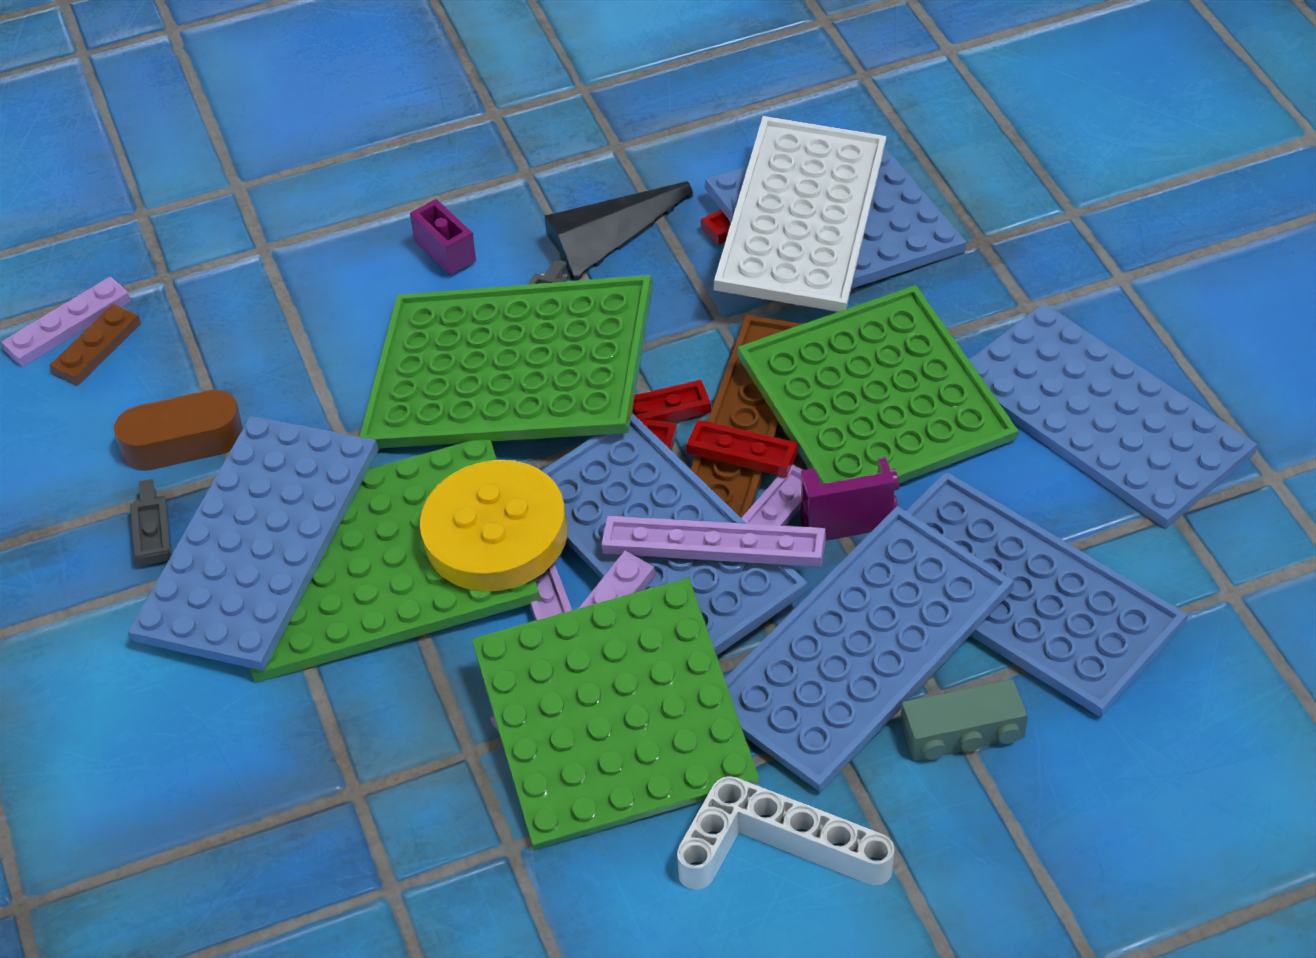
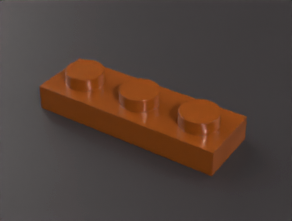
(95, 344)

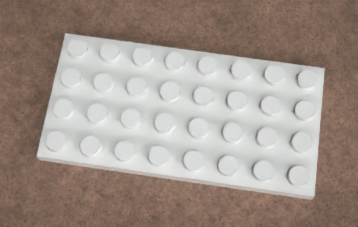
(801, 214)

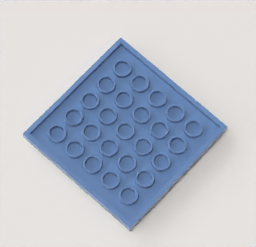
(901, 227)

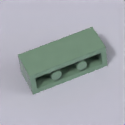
(963, 720)

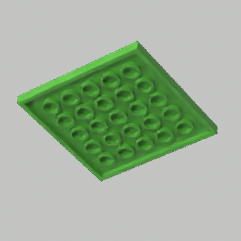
(875, 388)
(612, 712)

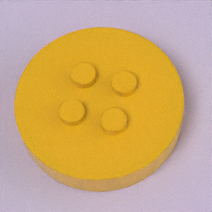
(494, 525)

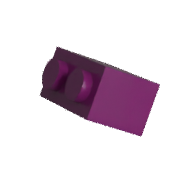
(443, 236)

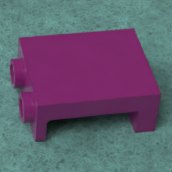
(848, 505)

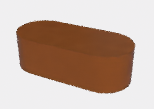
(178, 430)

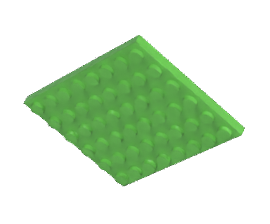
(510, 363)
(377, 575)

